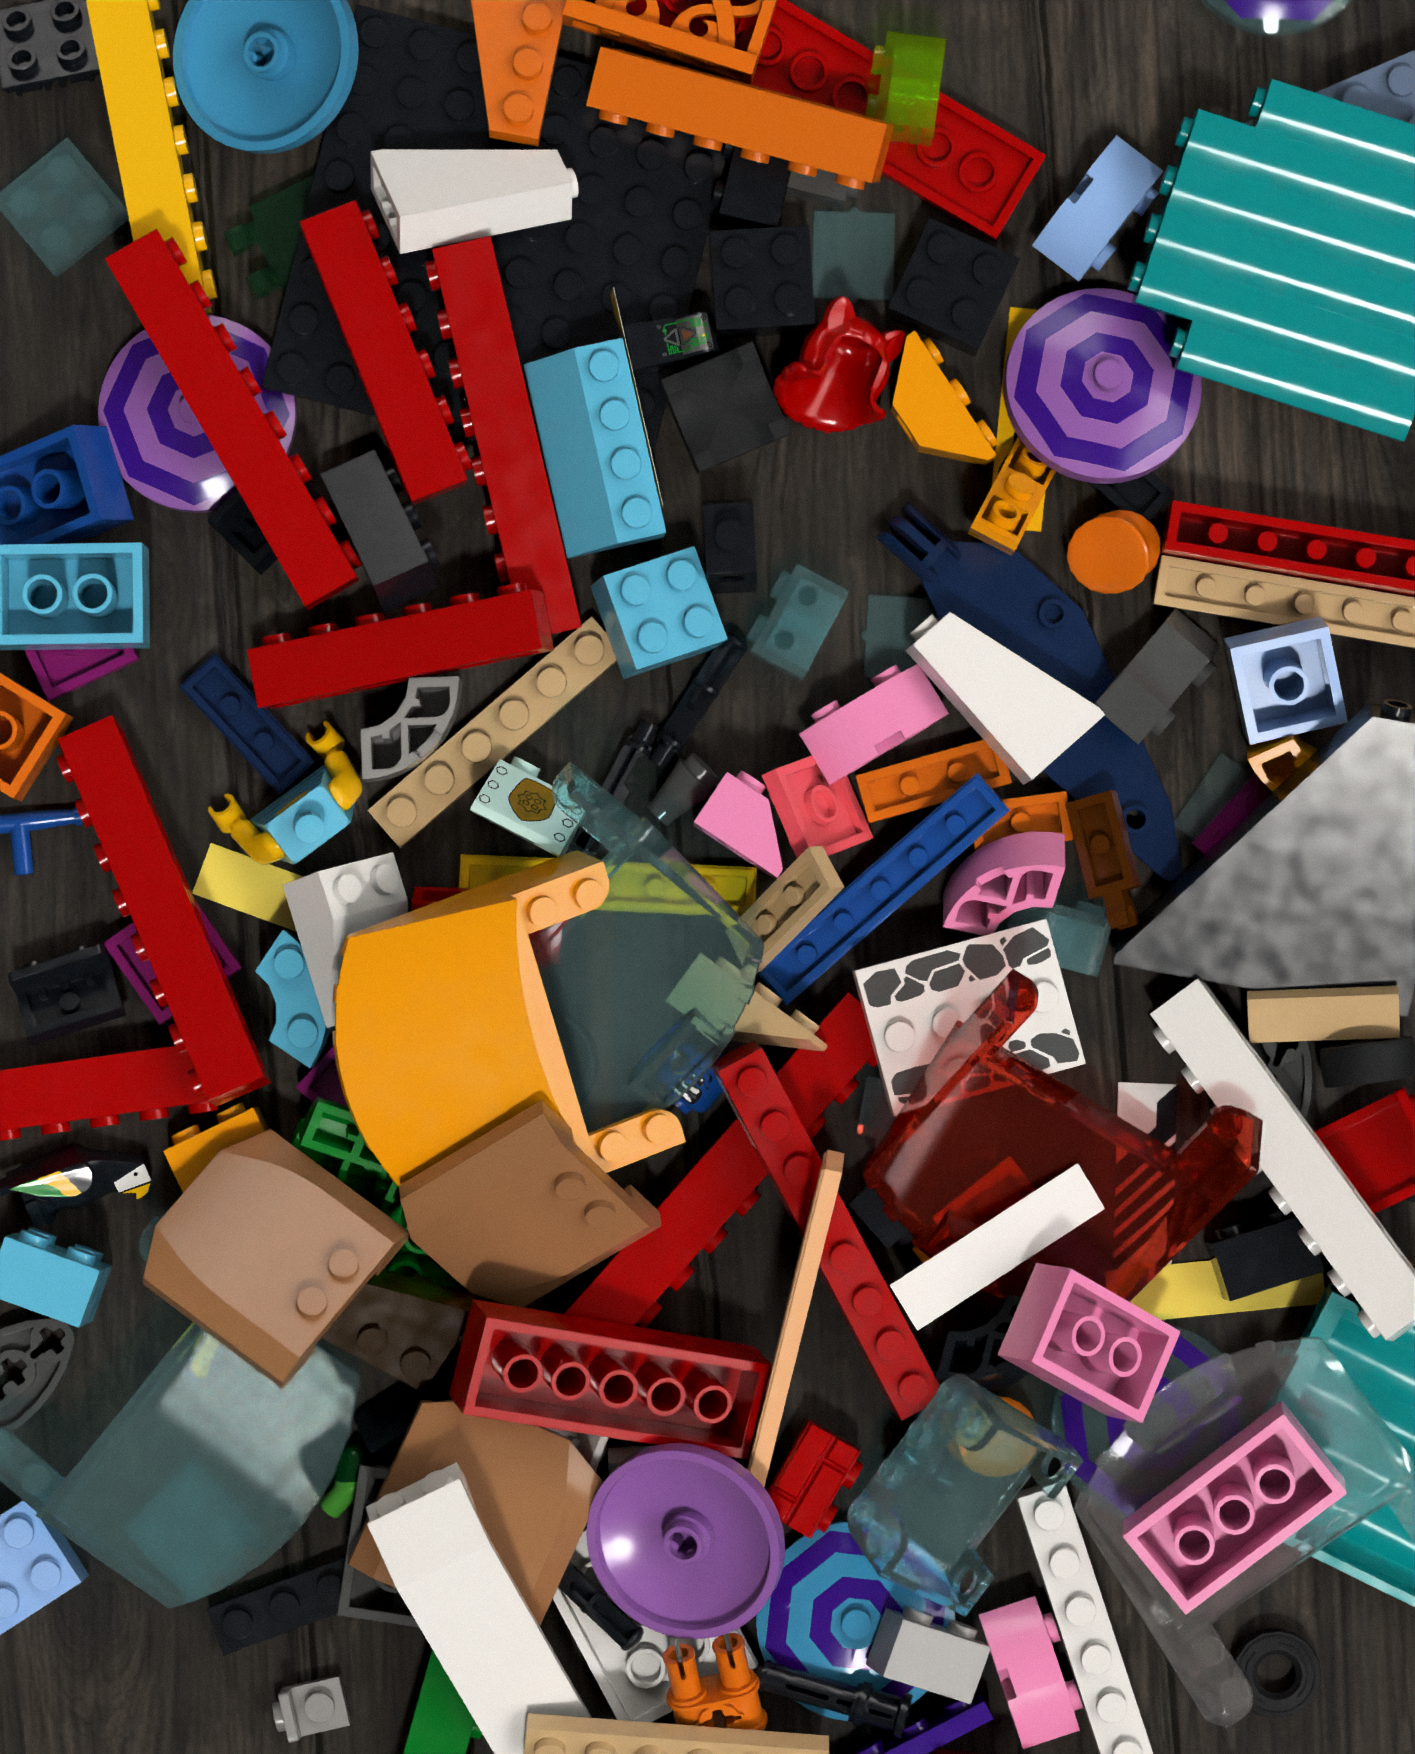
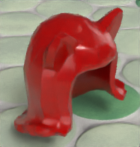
(838, 372)

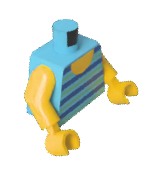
(303, 815)

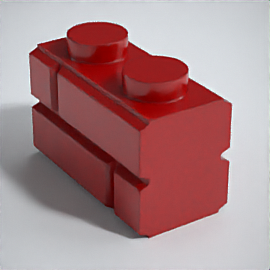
(812, 1477)

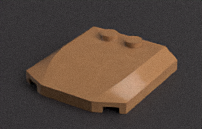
(522, 1210)
(268, 1252)
(524, 1483)

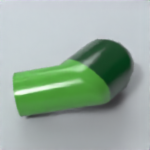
(346, 1479)

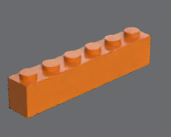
(739, 115)

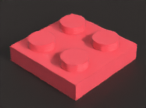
(814, 810)

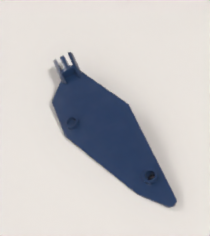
(1043, 626)

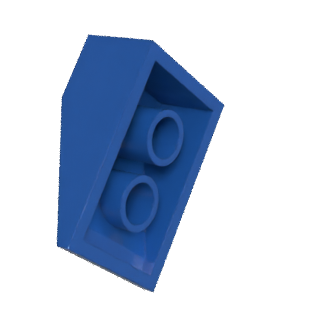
(62, 488)

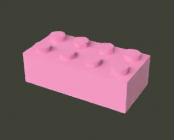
(1233, 1507)

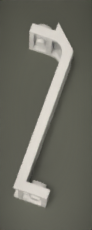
(470, 1608)

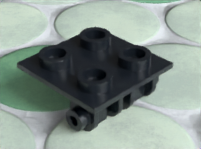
(45, 45)

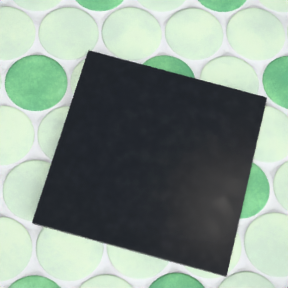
(631, 227)

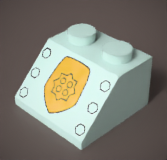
(524, 806)

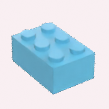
(74, 596)

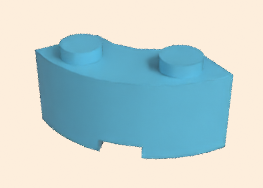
(299, 1019)

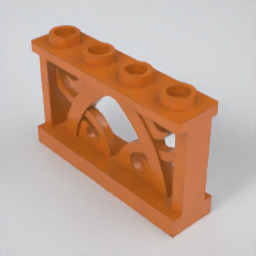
(709, 52)

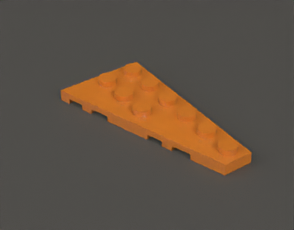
(517, 63)

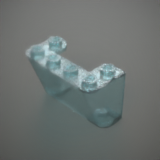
(950, 1488)

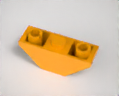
(935, 410)
(1012, 500)

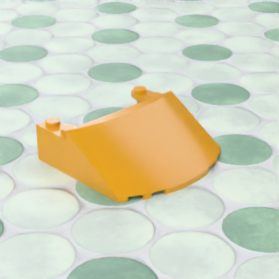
(454, 1028)

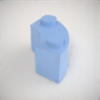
(1098, 208)

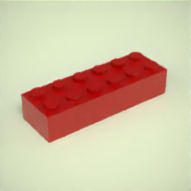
(608, 1379)

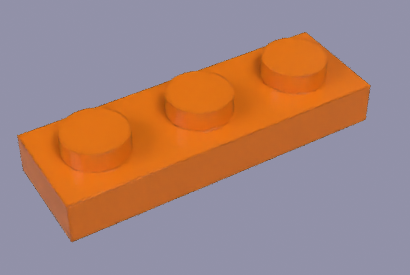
(928, 780)

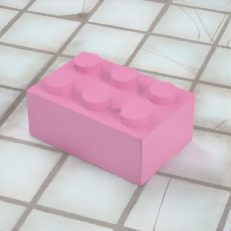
(1089, 1342)

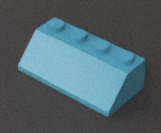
(594, 448)

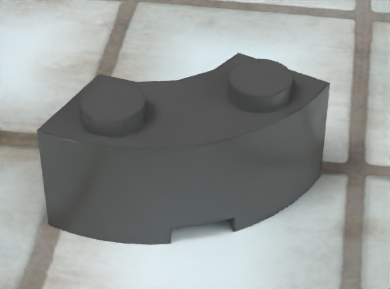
(1157, 676)

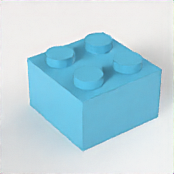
(658, 612)
(52, 1278)

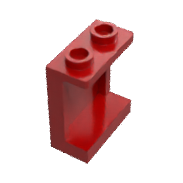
(1377, 1149)

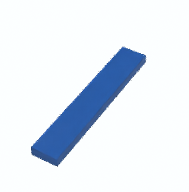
(885, 887)

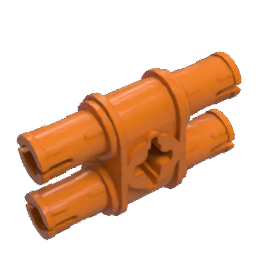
(718, 1699)

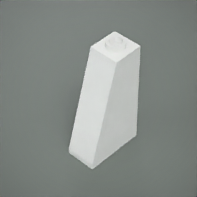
(468, 194)
(1002, 696)

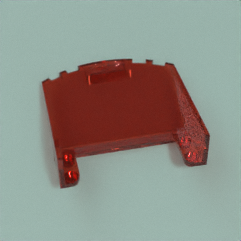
(998, 1128)

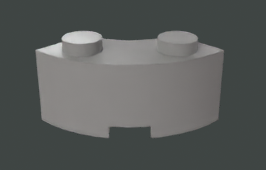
(413, 730)

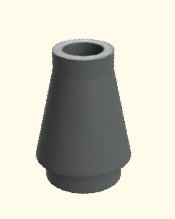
(683, 789)

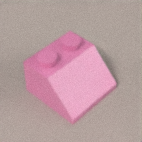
(742, 822)

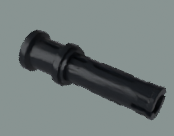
(860, 1703)

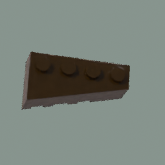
(403, 1325)

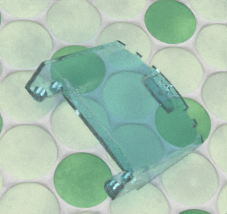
(651, 975)
(197, 1467)

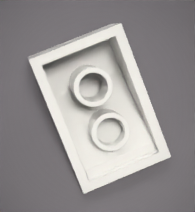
(337, 904)

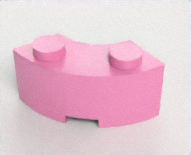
(873, 722)
(1004, 879)
(1030, 1672)

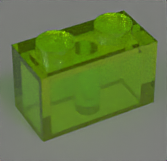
(908, 85)

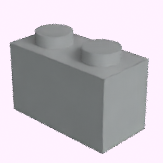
(929, 1654)

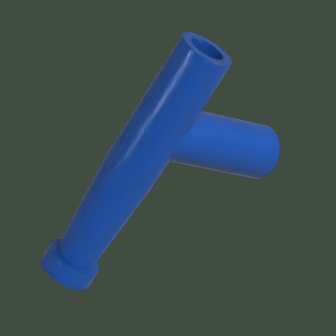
(21, 824)

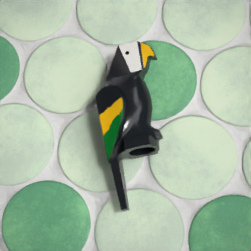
(75, 1179)

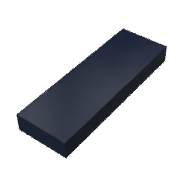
(248, 728)

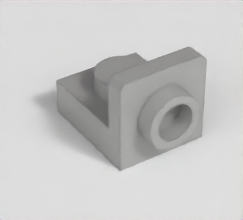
(311, 1707)

